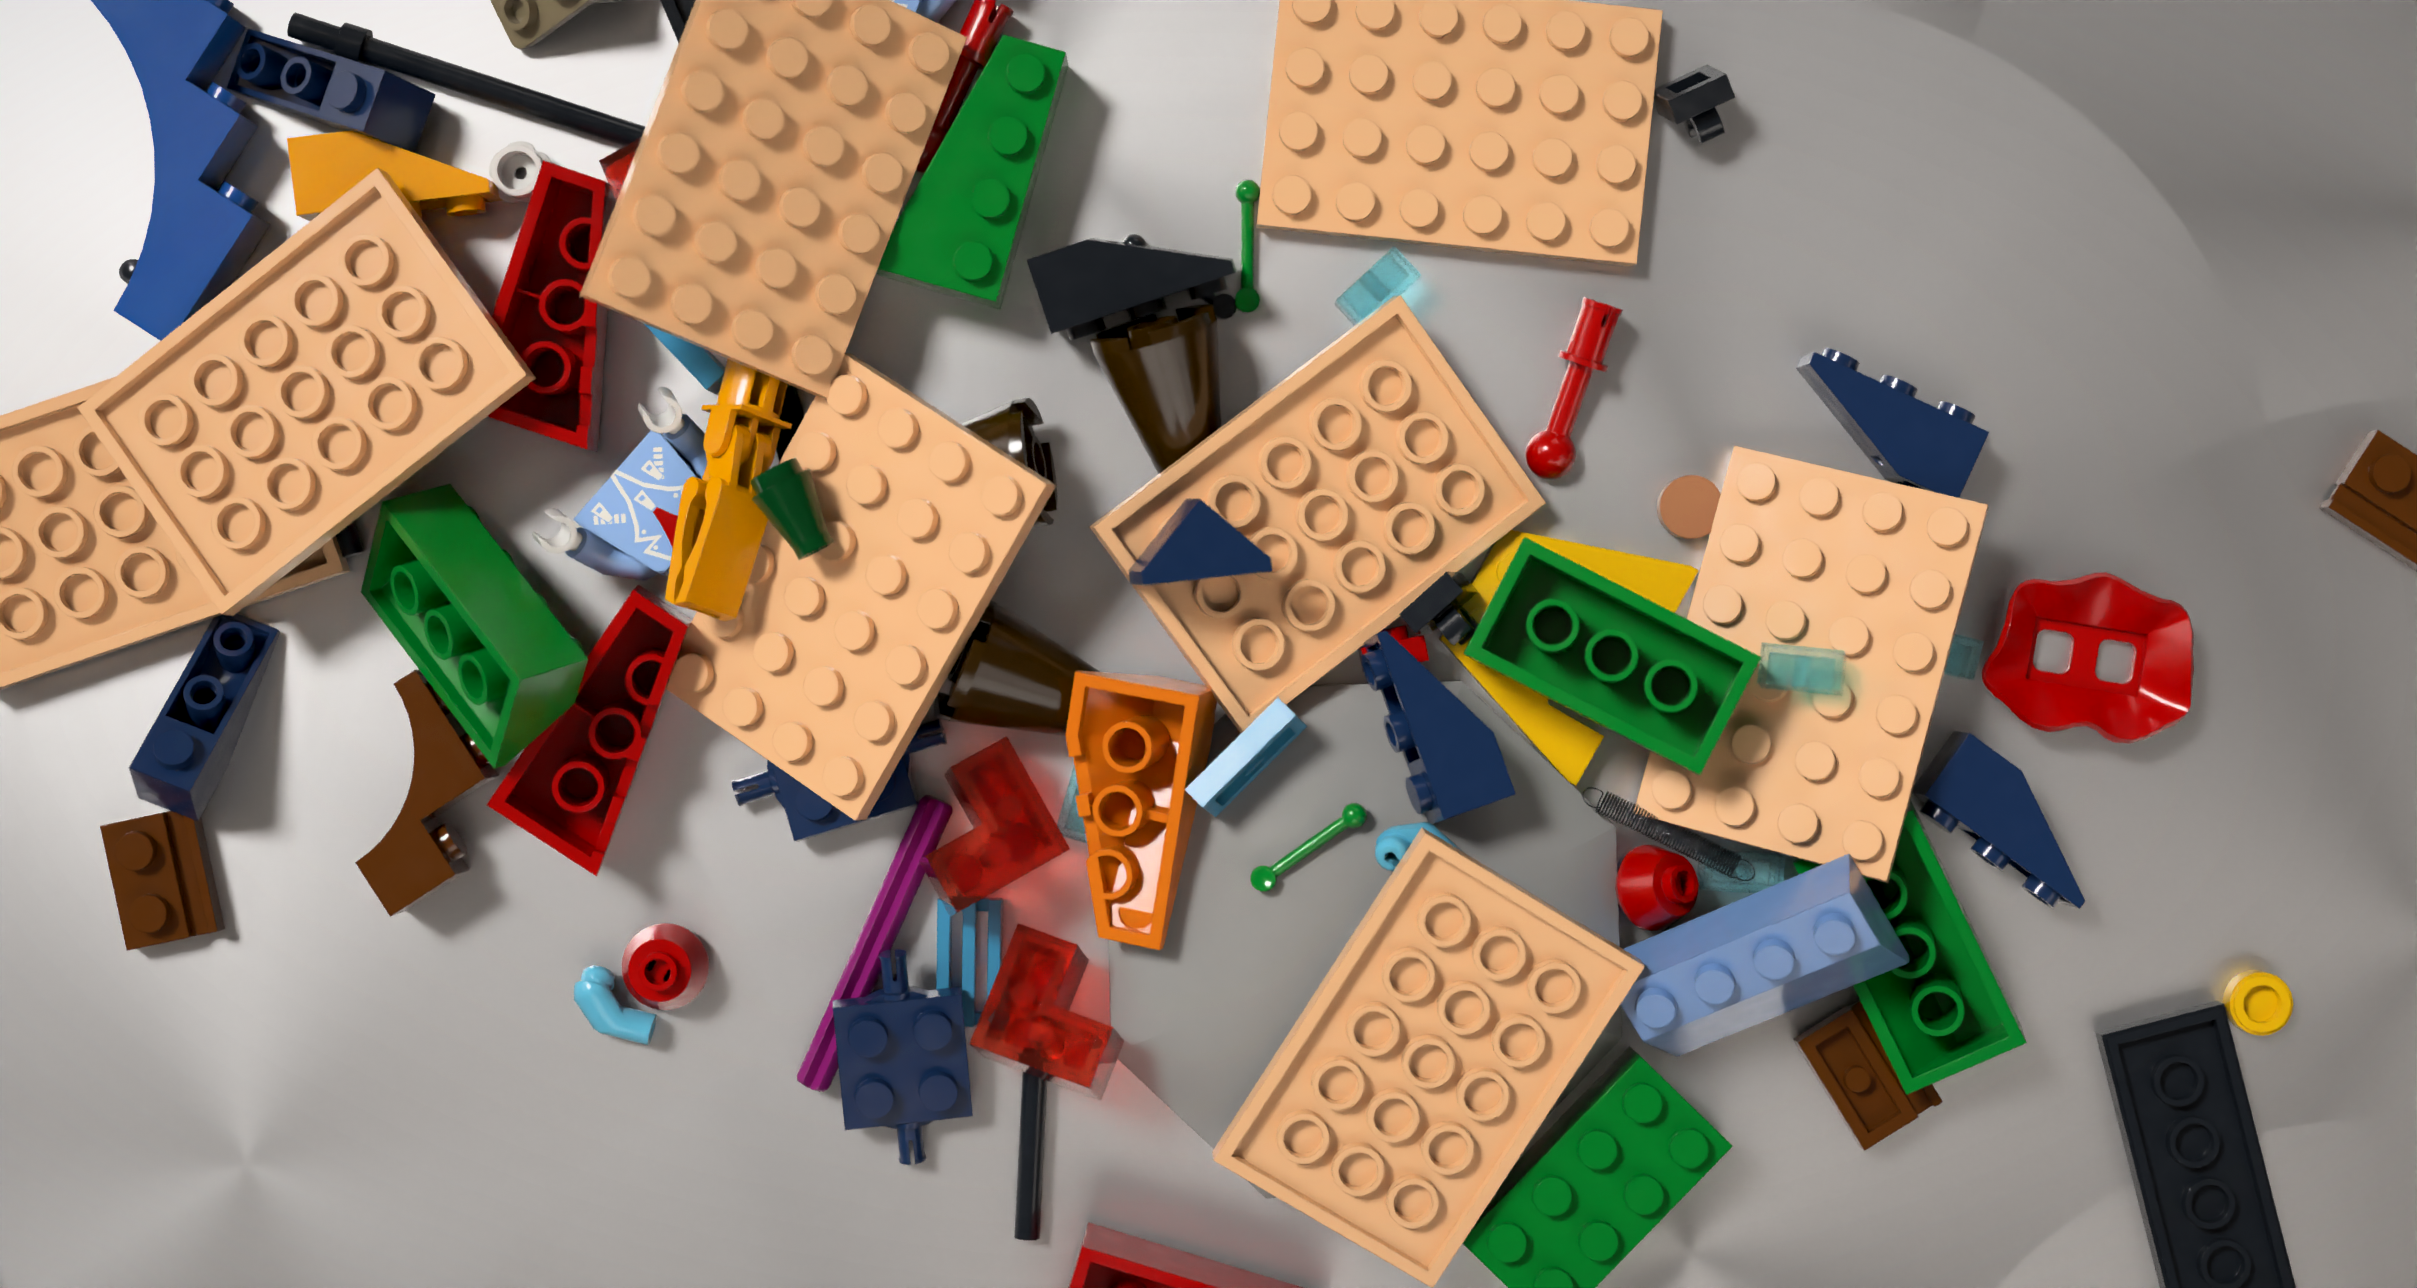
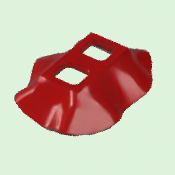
(2094, 611)

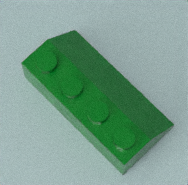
(471, 621)
(1946, 1002)

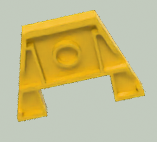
(1556, 735)

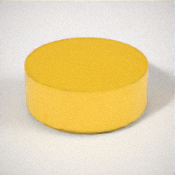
(2258, 1002)

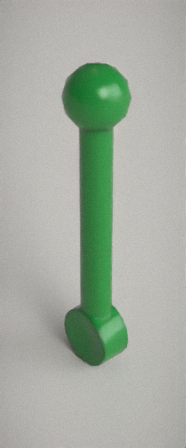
(1247, 298)
(1265, 878)

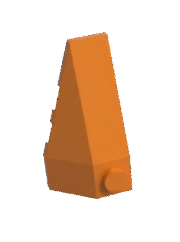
(1133, 757)

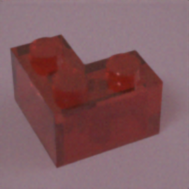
(1009, 833)
(1030, 1020)

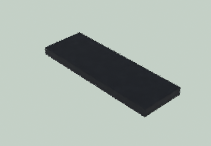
(2194, 1151)

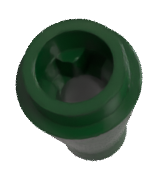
(792, 506)

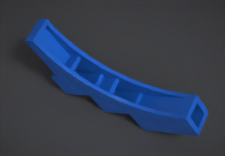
(195, 231)

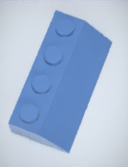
(1760, 958)

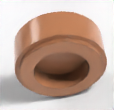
(1688, 506)

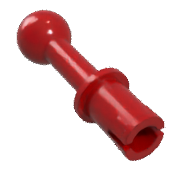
(983, 29)
(1551, 451)

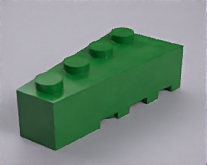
(978, 188)

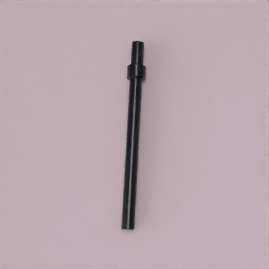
(360, 46)

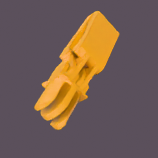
(716, 518)

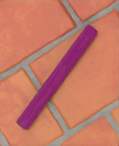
(877, 933)

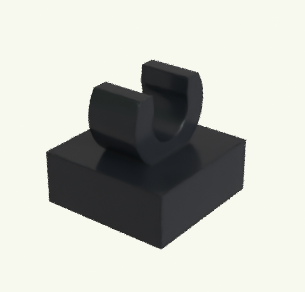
(1694, 100)
(1442, 609)

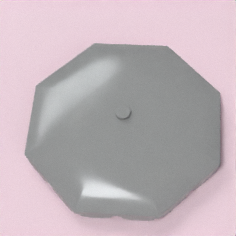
(1247, 961)

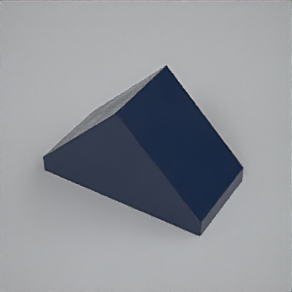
(1197, 546)

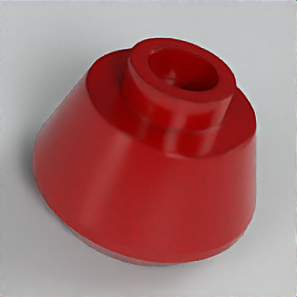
(1655, 887)
(673, 950)

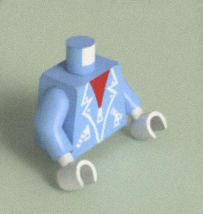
(635, 512)

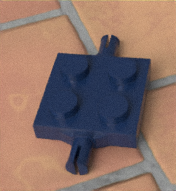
(812, 815)
(902, 1057)

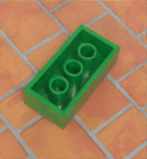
(1612, 656)
(1596, 1181)

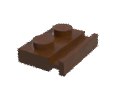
(2379, 496)
(162, 879)
(1860, 1076)

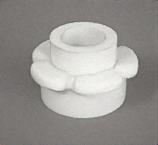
(504, 166)

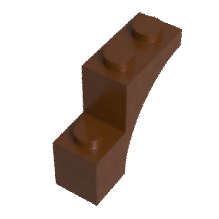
(417, 850)

